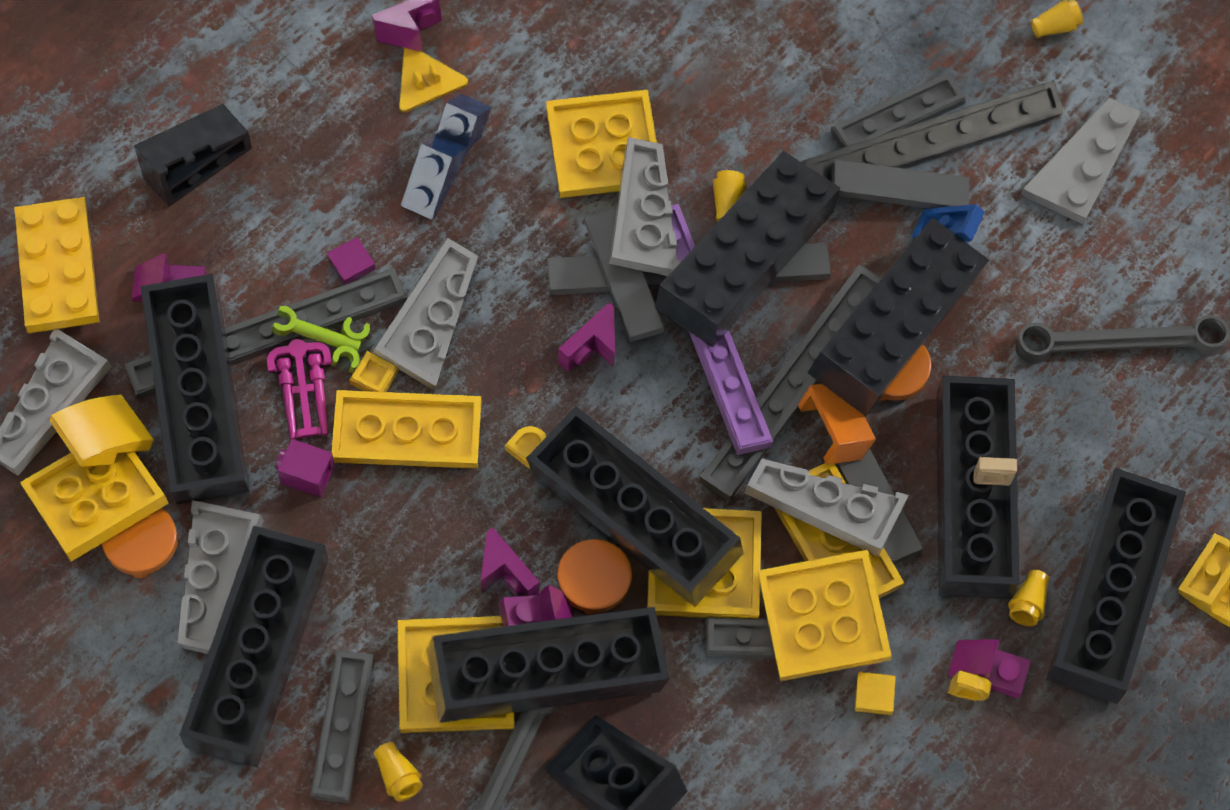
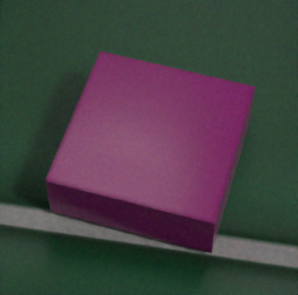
(351, 261)

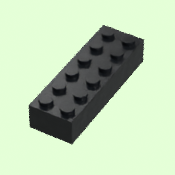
(747, 248)
(898, 317)
(194, 389)
(635, 506)
(976, 520)
(1116, 586)
(254, 646)
(547, 664)

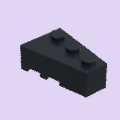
(191, 152)

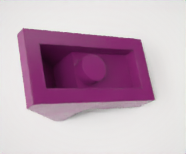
(402, 22)
(158, 270)
(596, 335)
(501, 561)
(546, 606)
(983, 659)

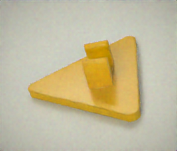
(426, 80)

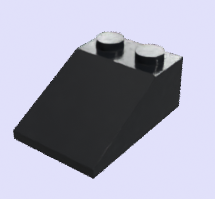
(615, 771)

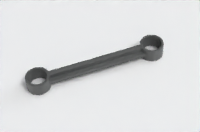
(1122, 339)
(512, 758)

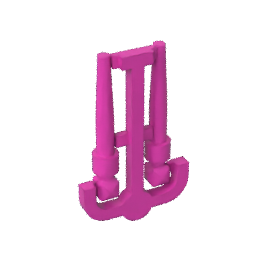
(298, 349)

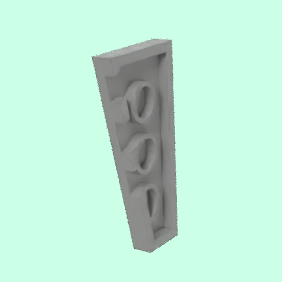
(1081, 167)
(643, 219)
(426, 322)
(60, 380)
(840, 509)
(214, 558)

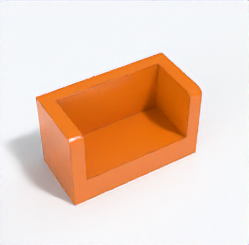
(845, 424)

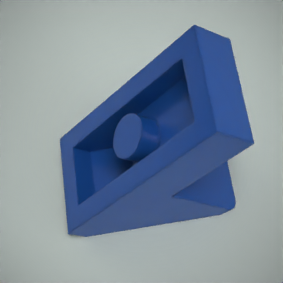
(960, 220)

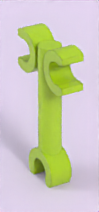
(346, 343)

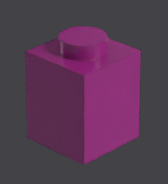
(305, 467)

